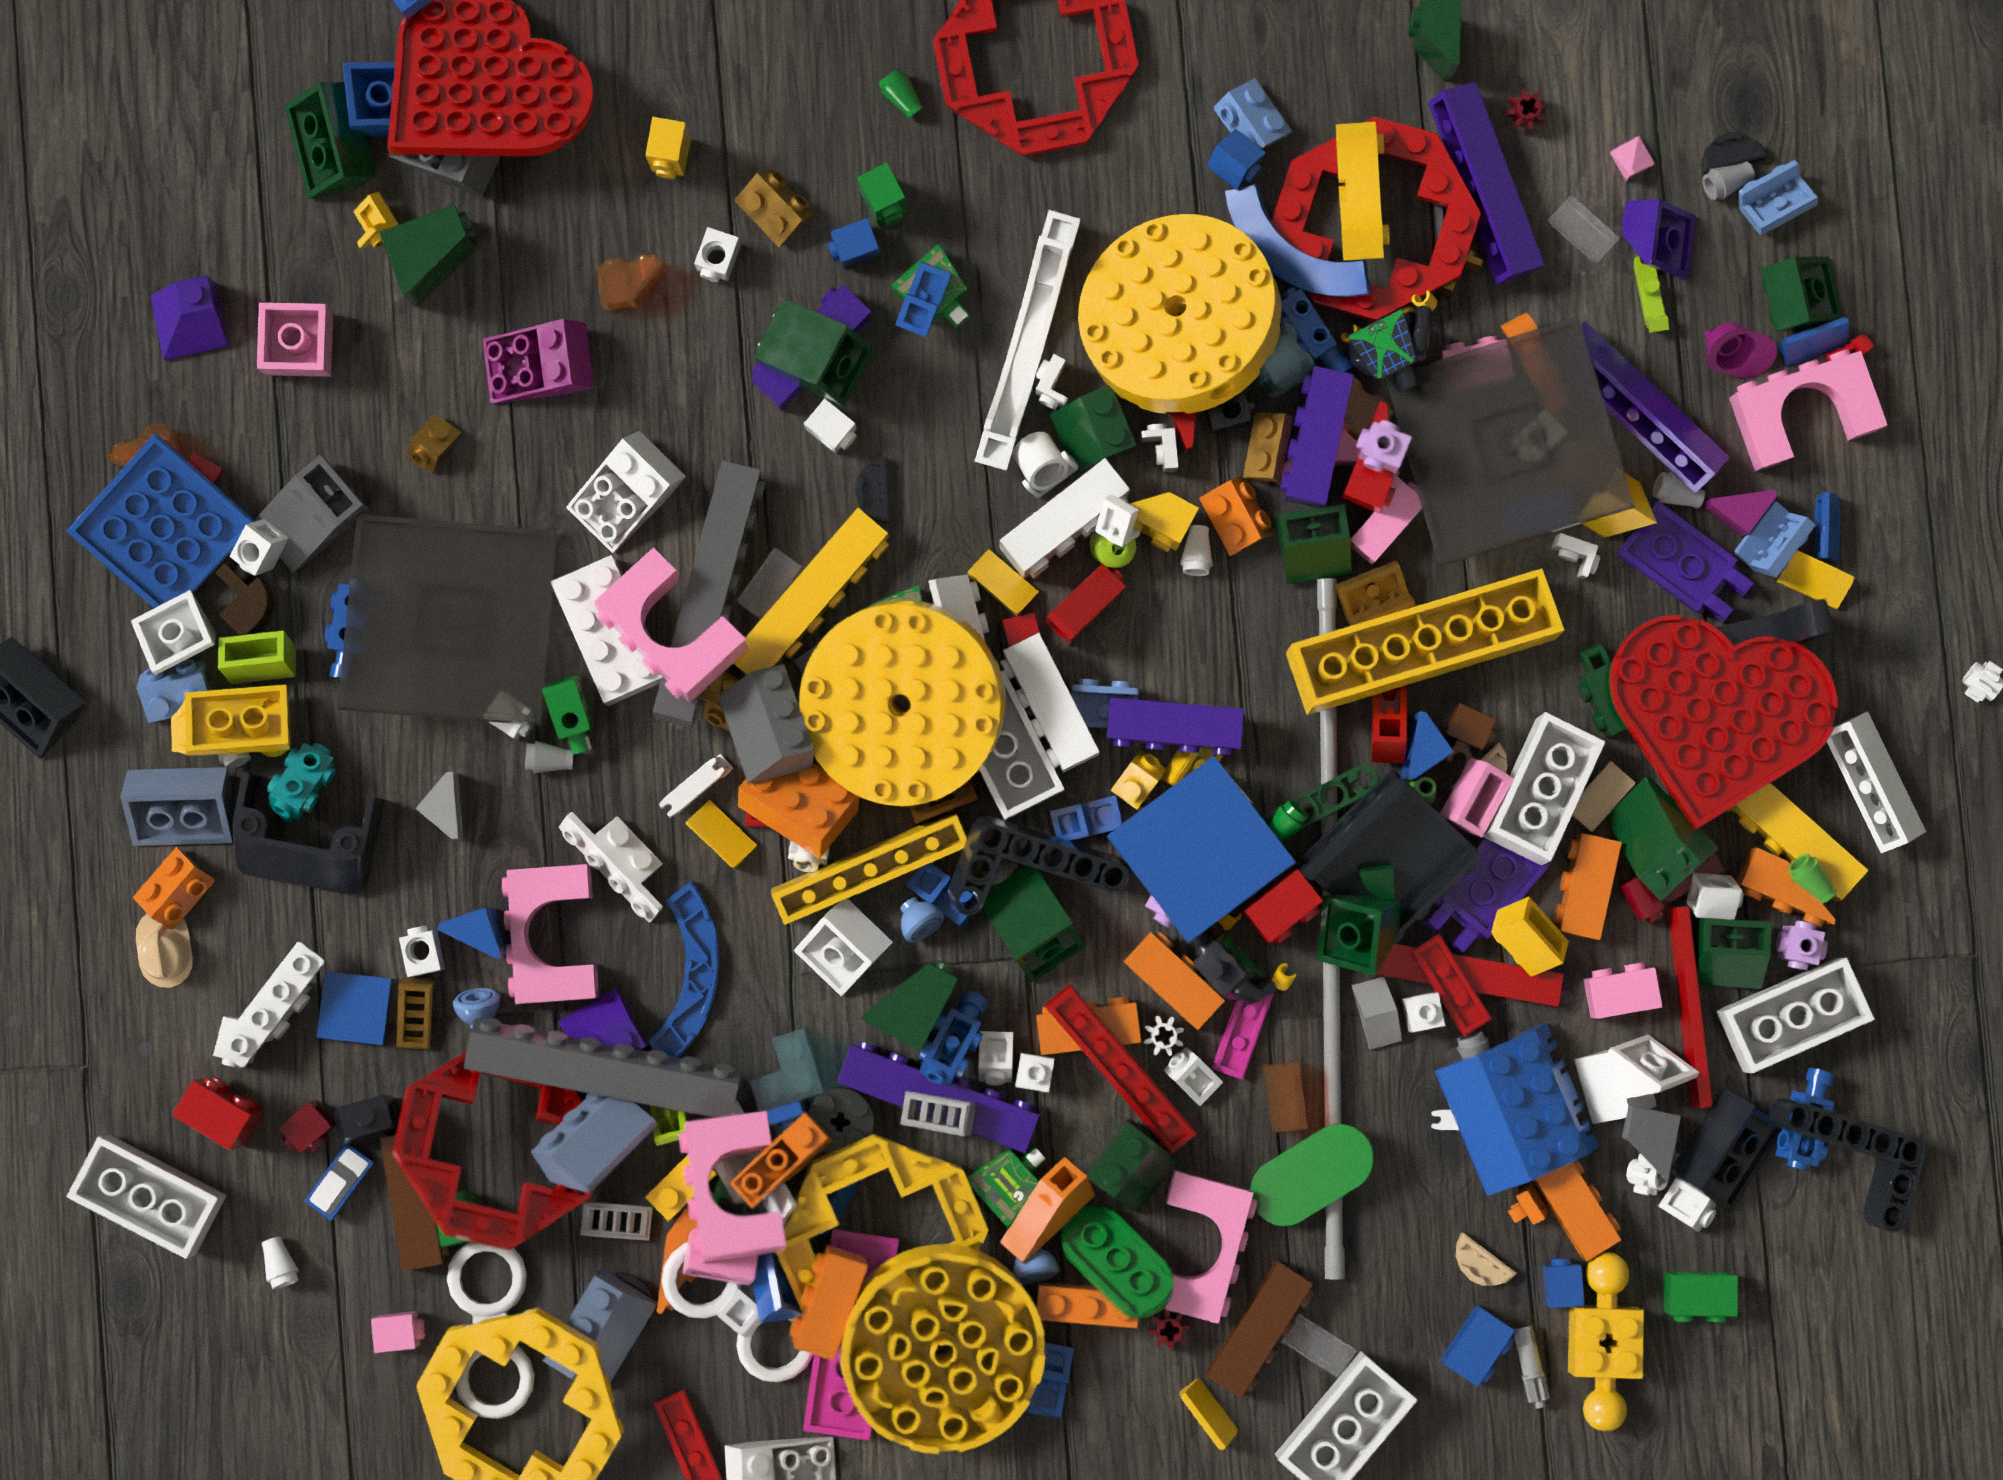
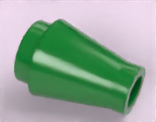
(901, 93)
(1288, 820)

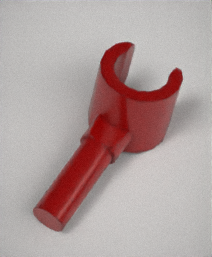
(1860, 343)

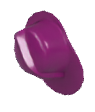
(1739, 351)

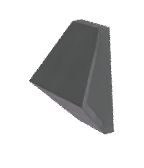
(1653, 1136)

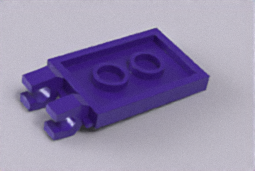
(1684, 563)
(1496, 882)

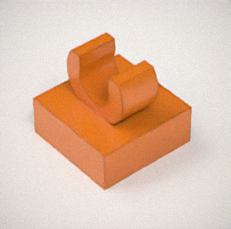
(1529, 1204)

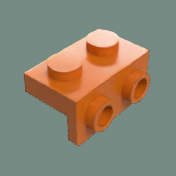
(1236, 515)
(173, 889)

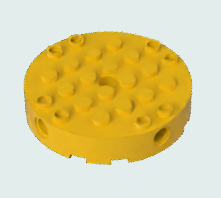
(1191, 358)
(863, 732)
(951, 1397)

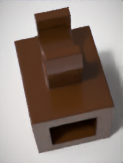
(1469, 730)

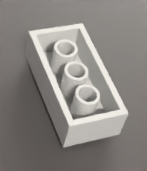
(1062, 520)
(611, 664)
(1018, 766)
(1544, 788)
(1795, 1015)
(146, 1196)
(1346, 1423)

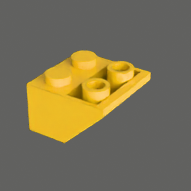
(1164, 519)

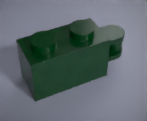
(1596, 691)

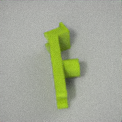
(1650, 297)

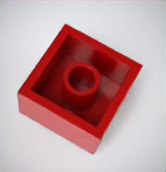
(1282, 907)
(218, 1112)

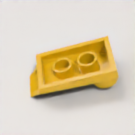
(233, 722)

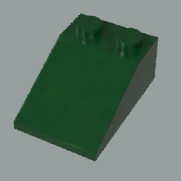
(1658, 838)

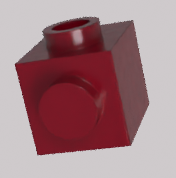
(307, 1128)

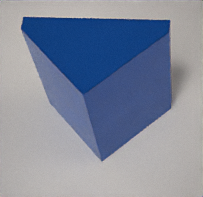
(369, 96)
(1423, 747)
(478, 929)
(773, 1291)

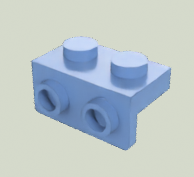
(1252, 114)
(1776, 198)
(1774, 540)
(165, 692)
(1094, 700)

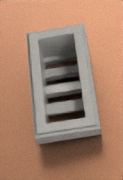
(966, 1119)
(615, 1232)

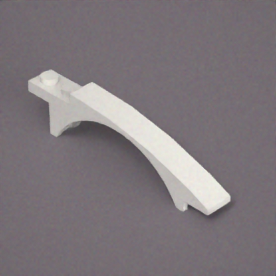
(1028, 340)

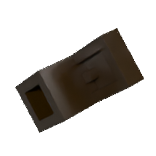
(254, 602)

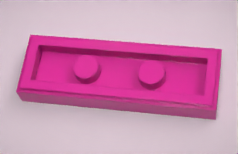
(1240, 1037)

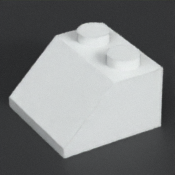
(959, 598)
(843, 946)

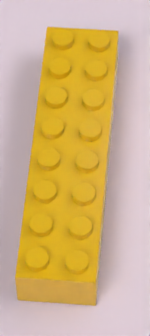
(1424, 641)

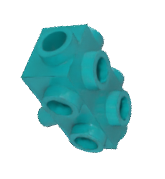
(299, 784)

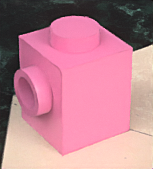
(397, 1331)

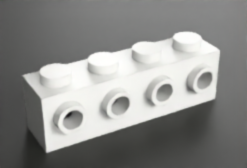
(1050, 703)
(1875, 783)

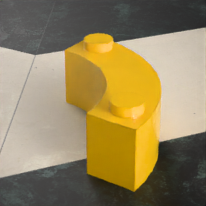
(1360, 197)

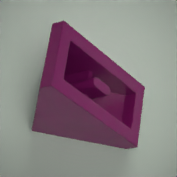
(1740, 511)

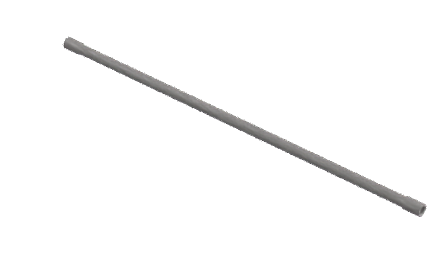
(1334, 1249)

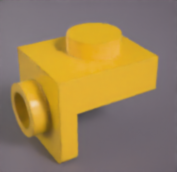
(374, 218)
(1138, 779)

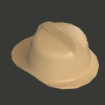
(163, 953)

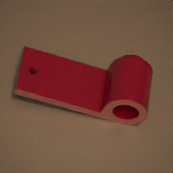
(1647, 905)

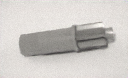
(1531, 1366)

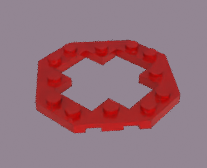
(995, 111)
(1439, 185)
(438, 1181)

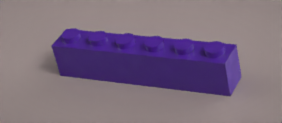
(1478, 158)
(1652, 416)
(892, 1076)

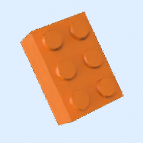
(802, 807)

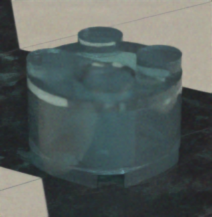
(1286, 365)

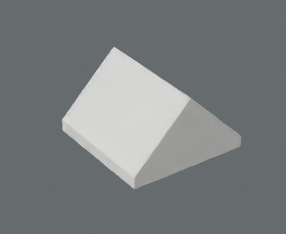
(173, 632)
(1647, 1067)
(1602, 1091)

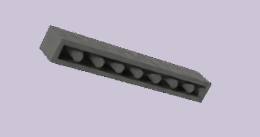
(713, 575)
(602, 1068)

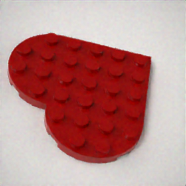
(482, 85)
(1719, 713)

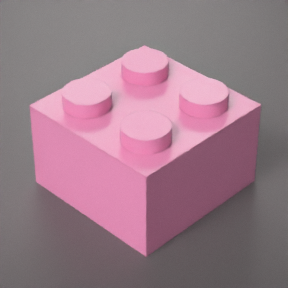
(295, 339)

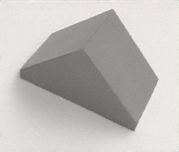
(444, 807)
(1377, 1012)

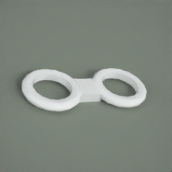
(735, 1310)
(484, 1311)

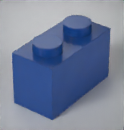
(1478, 1346)

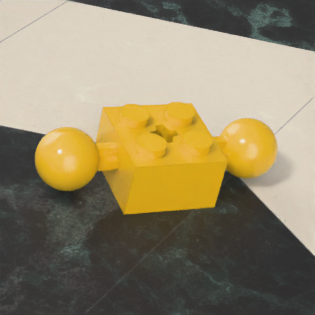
(1623, 1358)

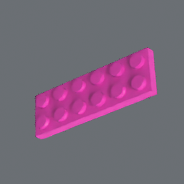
(829, 1401)

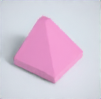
(1632, 158)

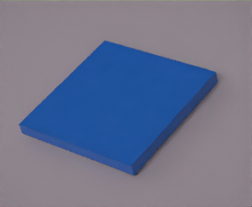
(161, 524)
(1201, 849)

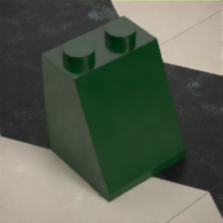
(428, 250)
(813, 352)
(1032, 922)
(914, 1005)
(1130, 1166)

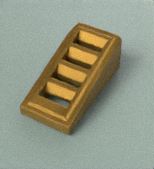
(415, 984)

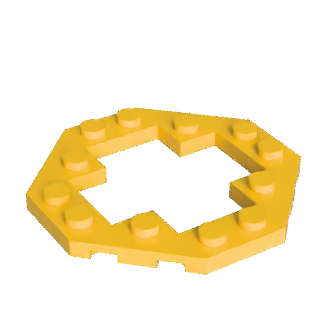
(910, 1172)
(498, 1340)

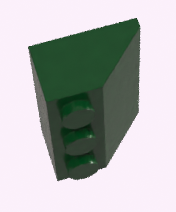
(326, 147)

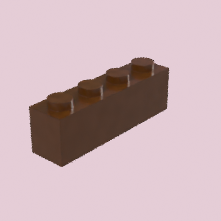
(413, 1223)
(1259, 1328)

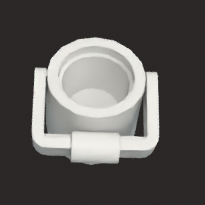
(1042, 463)

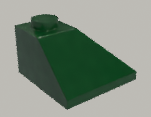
(1357, 932)

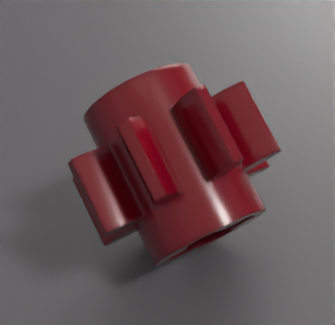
(1535, 105)
(1176, 1334)

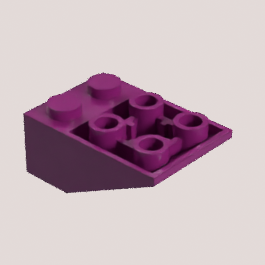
(538, 361)

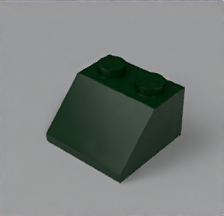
(1437, 34)
(1801, 293)
(1093, 429)

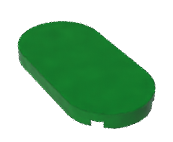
(1312, 1174)
(1117, 1261)

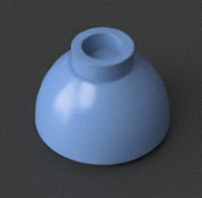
(920, 919)
(476, 1004)
(1037, 1269)

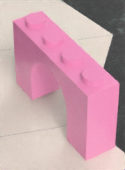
(1841, 379)
(1386, 525)
(685, 668)
(527, 893)
(1229, 1208)
(719, 1233)

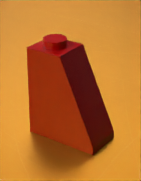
(1086, 603)

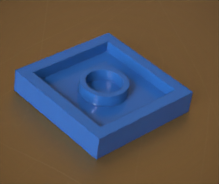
(354, 1008)

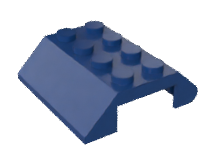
(1516, 1110)

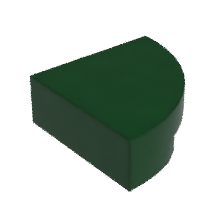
(1379, 880)

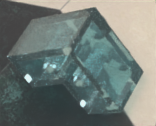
(798, 1073)

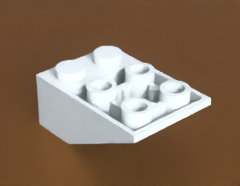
(625, 490)
(782, 1459)

